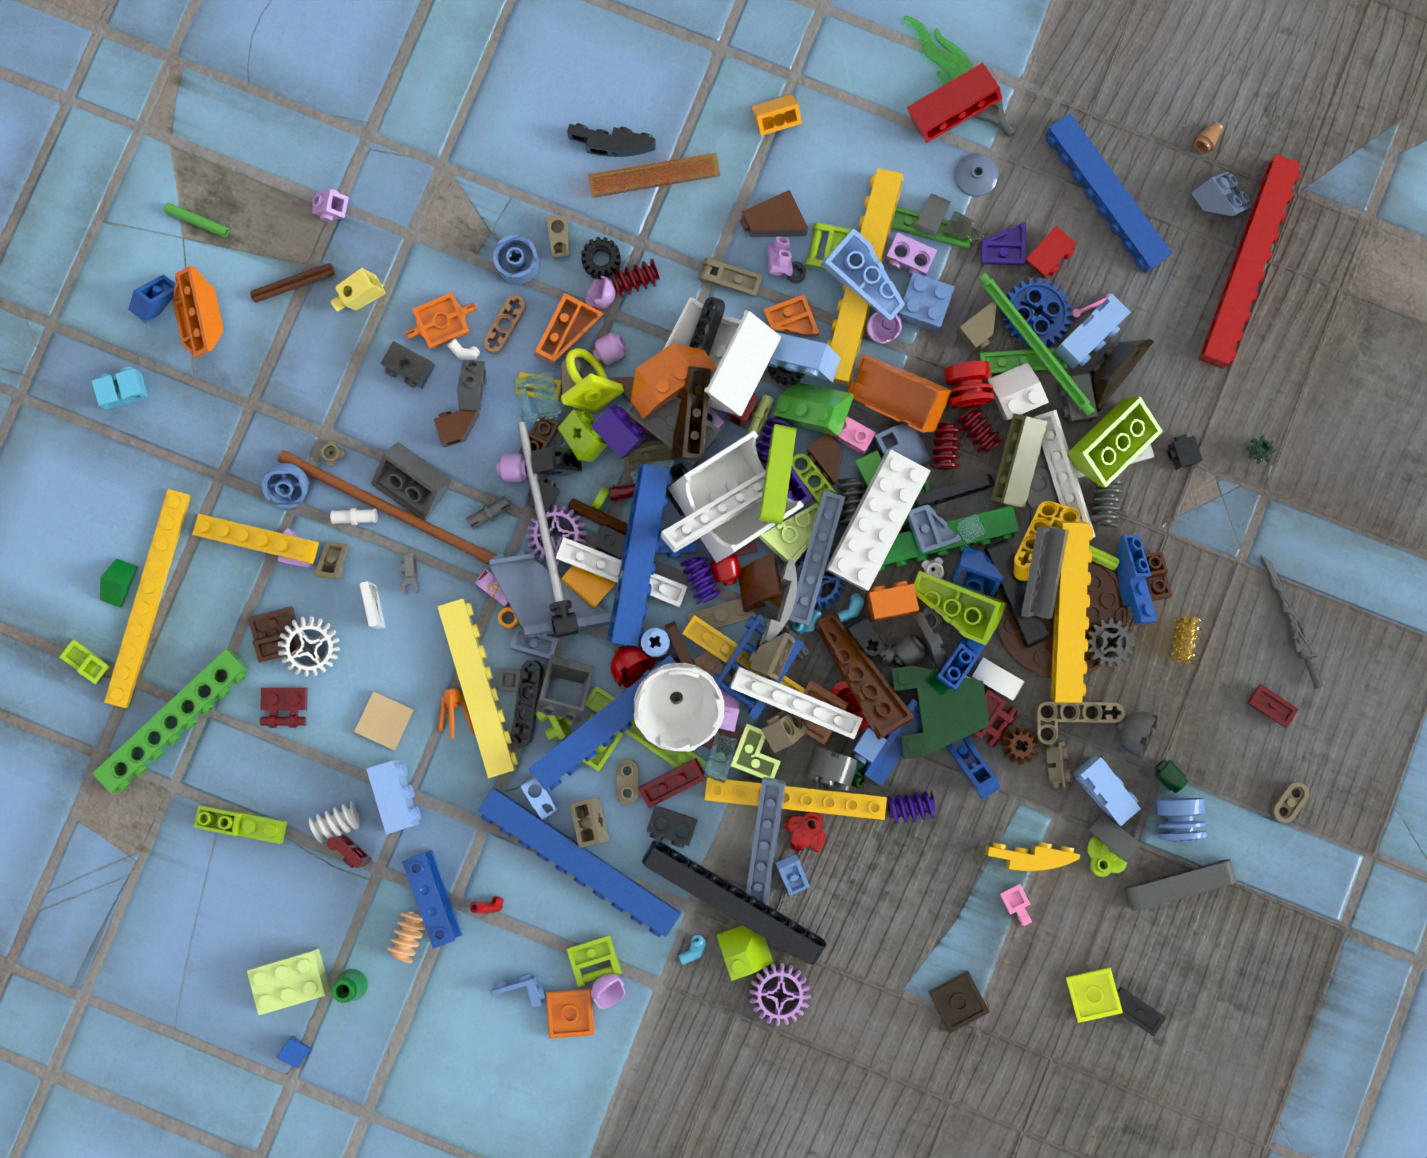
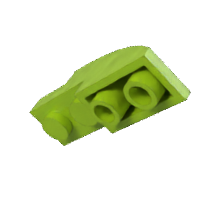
(240, 824)

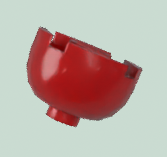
(630, 664)

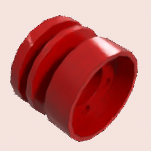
(969, 388)

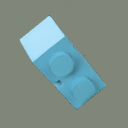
(119, 389)

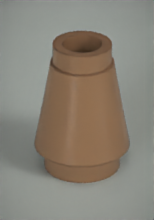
(1208, 138)

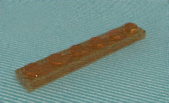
(654, 175)

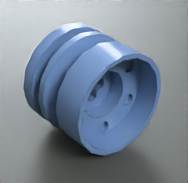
(1181, 819)

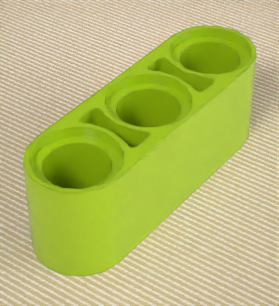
(810, 472)

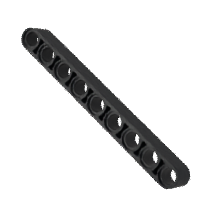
(734, 902)

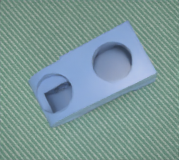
(539, 798)

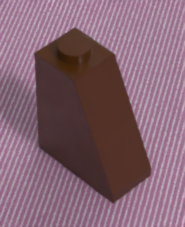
(775, 218)

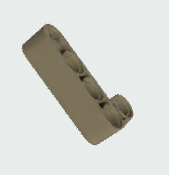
(1078, 716)

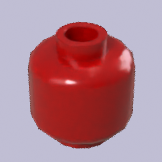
(727, 570)

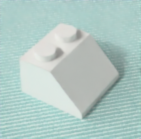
(1017, 391)

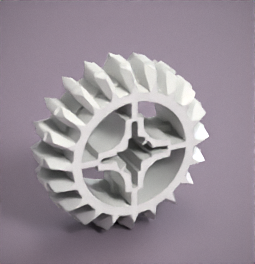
(317, 640)

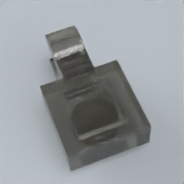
(960, 227)

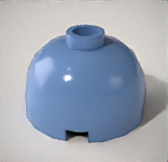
(285, 485)

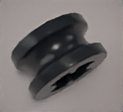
(800, 267)

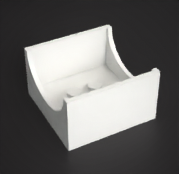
(738, 352)
(716, 478)

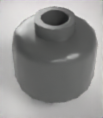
(909, 651)

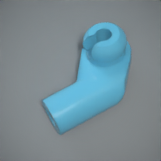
(695, 952)

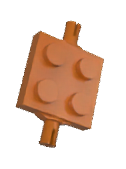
(441, 320)

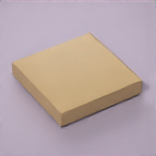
(384, 720)

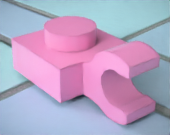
(1016, 901)

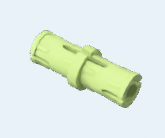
(760, 415)

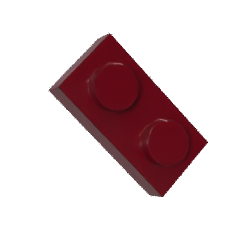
(1272, 706)

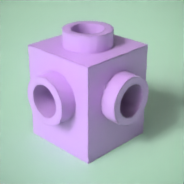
(330, 205)

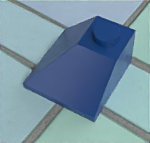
(977, 572)

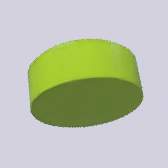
(600, 498)

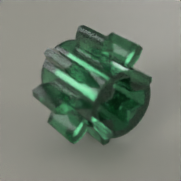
(1265, 445)

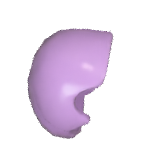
(601, 293)
(883, 330)
(607, 991)

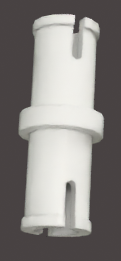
(354, 516)

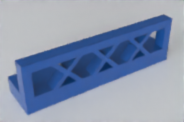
(892, 750)

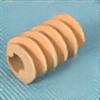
(407, 936)

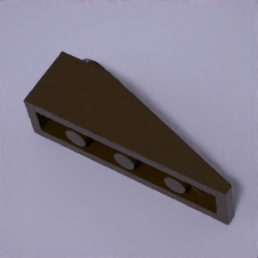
(692, 416)

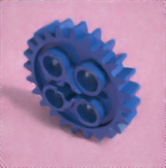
(1047, 296)

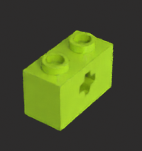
(581, 436)

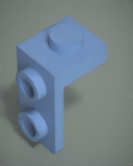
(535, 991)

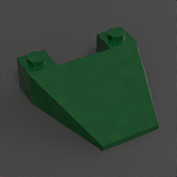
(943, 712)

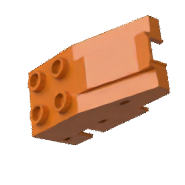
(899, 394)

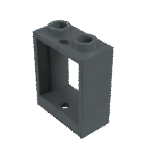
(561, 668)

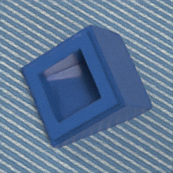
(294, 1052)

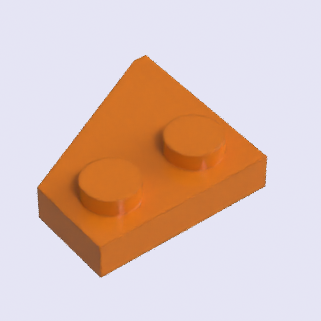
(792, 317)

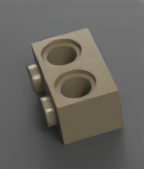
(783, 730)

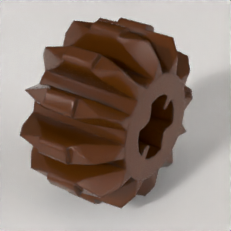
(1020, 737)

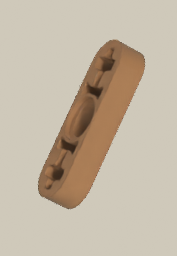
(518, 313)

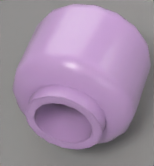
(610, 348)
(512, 468)

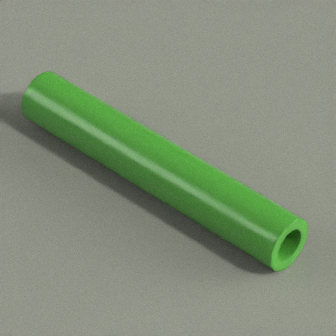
(196, 220)

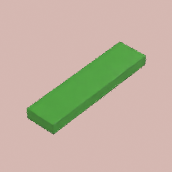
(906, 220)
(1006, 360)

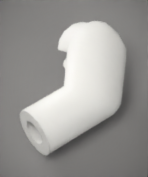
(463, 353)

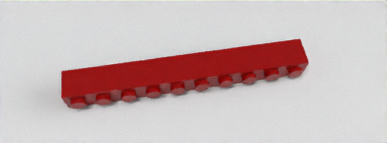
(1250, 261)

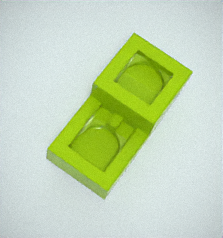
(84, 661)

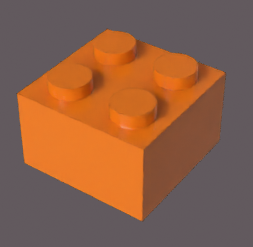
(891, 602)

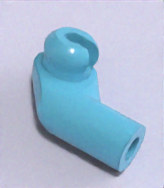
(854, 609)
(803, 629)

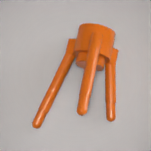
(450, 700)

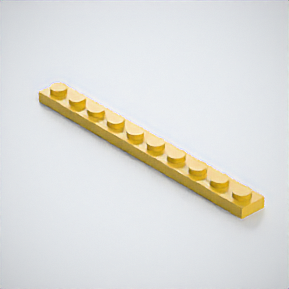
(147, 599)

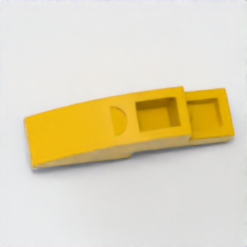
(1040, 857)

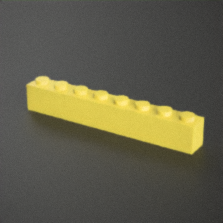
(477, 688)

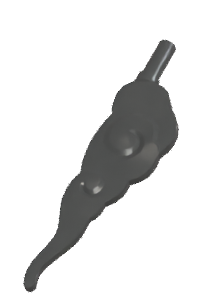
(1042, 485)

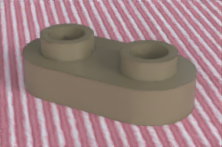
(627, 781)
(1291, 804)

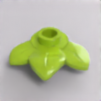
(1100, 853)

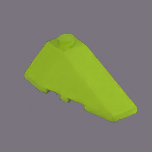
(967, 610)

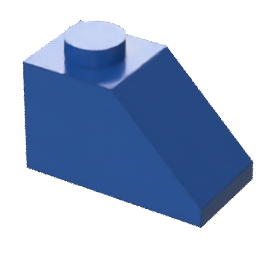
(152, 298)

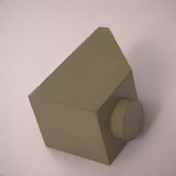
(979, 328)

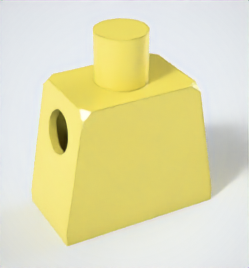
(358, 290)

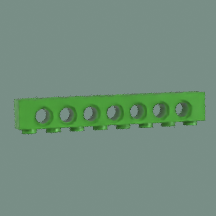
(109, 773)

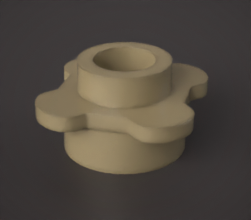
(325, 452)

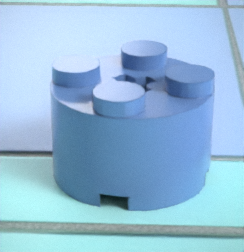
(504, 254)

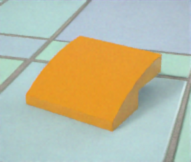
(588, 585)

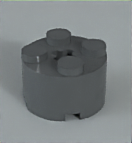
(832, 768)

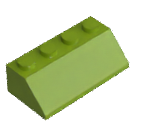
(1115, 441)

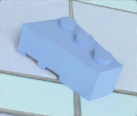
(1092, 331)
(1106, 790)

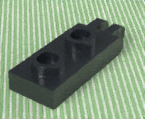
(1140, 1012)

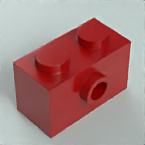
(1050, 252)

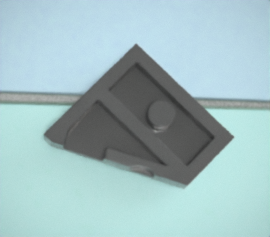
(932, 641)

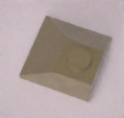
(772, 656)

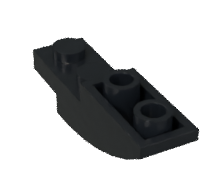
(618, 144)

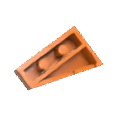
(568, 324)

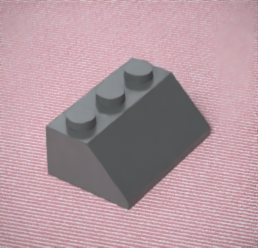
(410, 481)

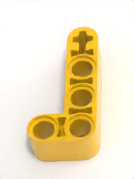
(1047, 514)

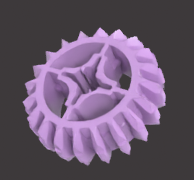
(555, 515)
(769, 992)

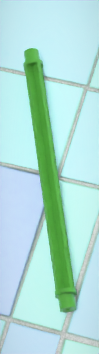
(1036, 344)

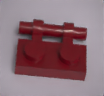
(283, 699)
(994, 709)

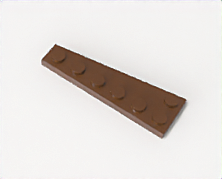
(871, 690)

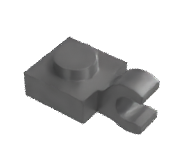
(409, 568)

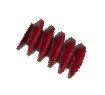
(636, 277)
(979, 430)
(946, 446)

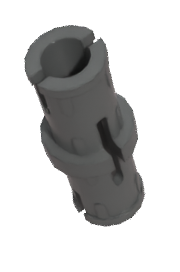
(488, 513)

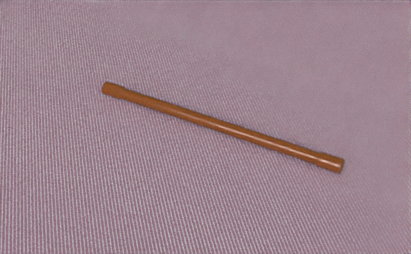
(478, 552)

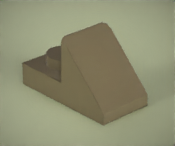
(332, 561)

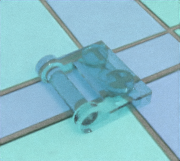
(545, 397)

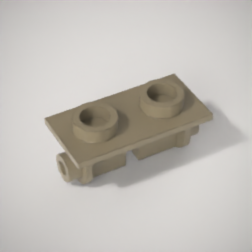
(1060, 773)

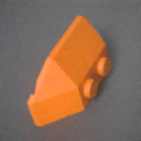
(196, 312)
(664, 377)

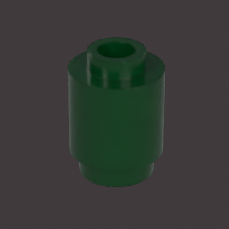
(1170, 776)

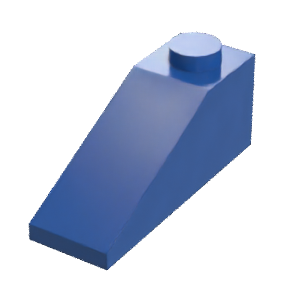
(974, 767)

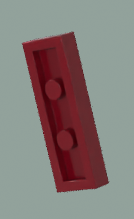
(672, 782)

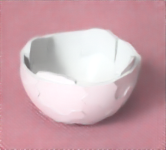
(681, 723)

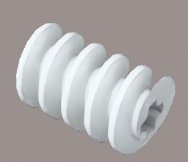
(335, 823)

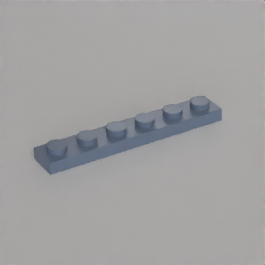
(816, 557)
(765, 838)

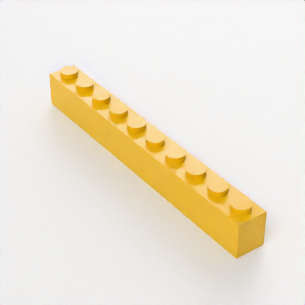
(852, 309)

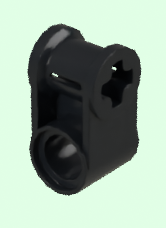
(864, 632)

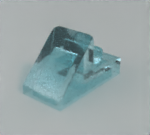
(720, 757)

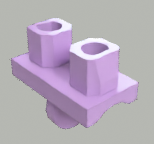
(779, 257)

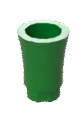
(356, 983)

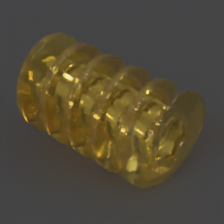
(1186, 640)

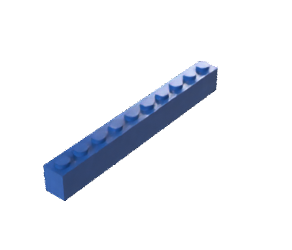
(579, 862)

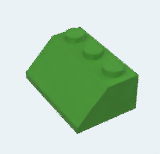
(814, 408)

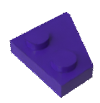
(1006, 247)

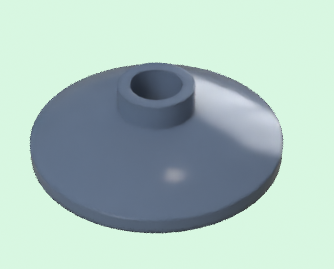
(976, 184)

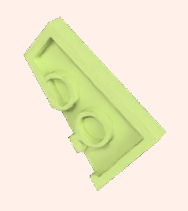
(793, 535)

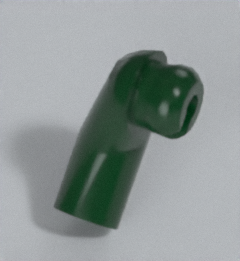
(858, 780)

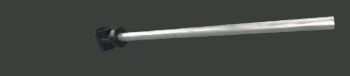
(563, 622)

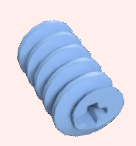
(654, 634)

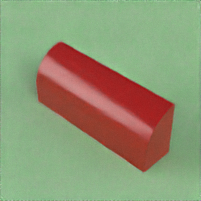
(954, 102)

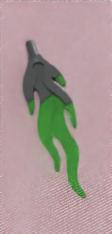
(956, 66)

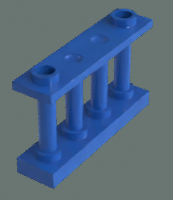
(753, 705)
(432, 899)

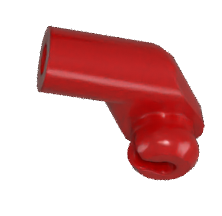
(487, 907)

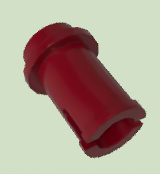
(621, 492)

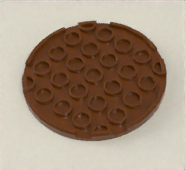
(1104, 605)

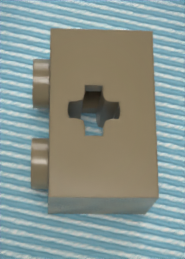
(589, 822)

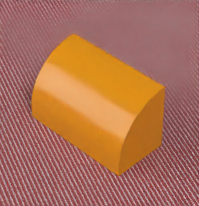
(776, 114)

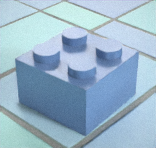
(925, 302)

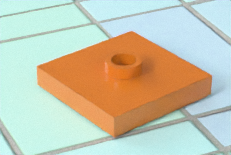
(570, 1013)

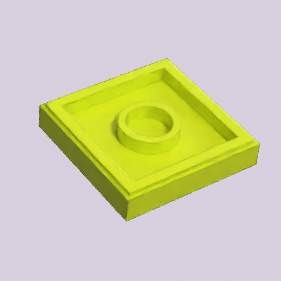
(1094, 995)

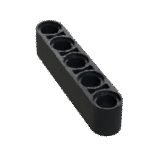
(1030, 628)

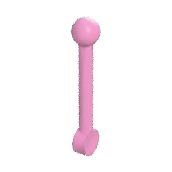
(1076, 312)

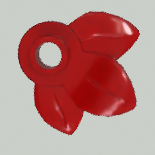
(804, 834)

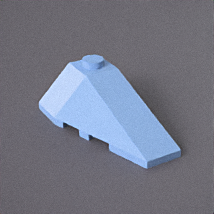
(861, 271)

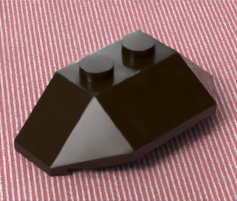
(1116, 368)

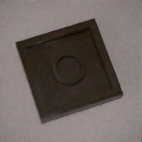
(958, 1002)

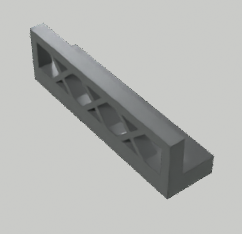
(1044, 572)

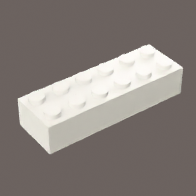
(877, 520)

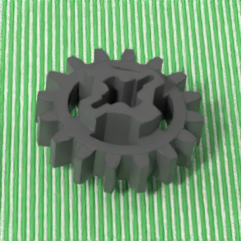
(1116, 650)

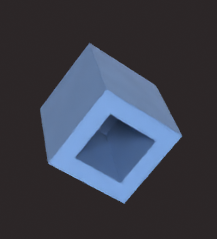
(867, 746)

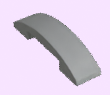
(788, 580)

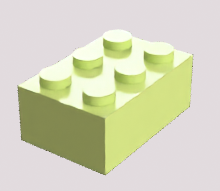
(288, 981)

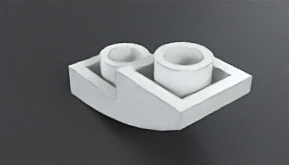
(998, 679)

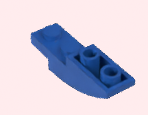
(1132, 573)
(960, 662)

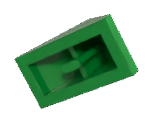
(117, 582)

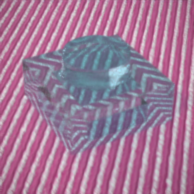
(971, 528)

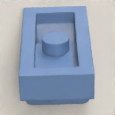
(792, 874)

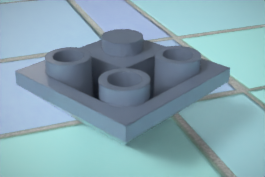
(1222, 195)
(904, 441)

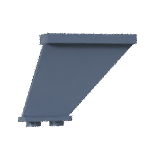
(531, 592)

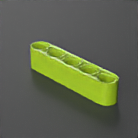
(777, 474)

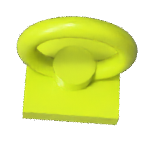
(592, 391)

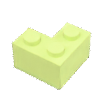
(748, 755)

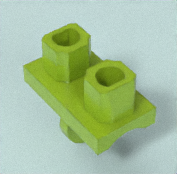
(560, 726)

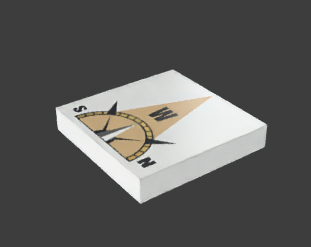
(372, 605)

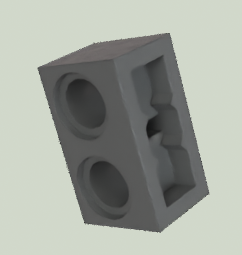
(471, 385)

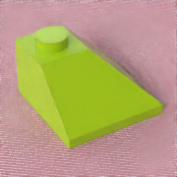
(744, 951)

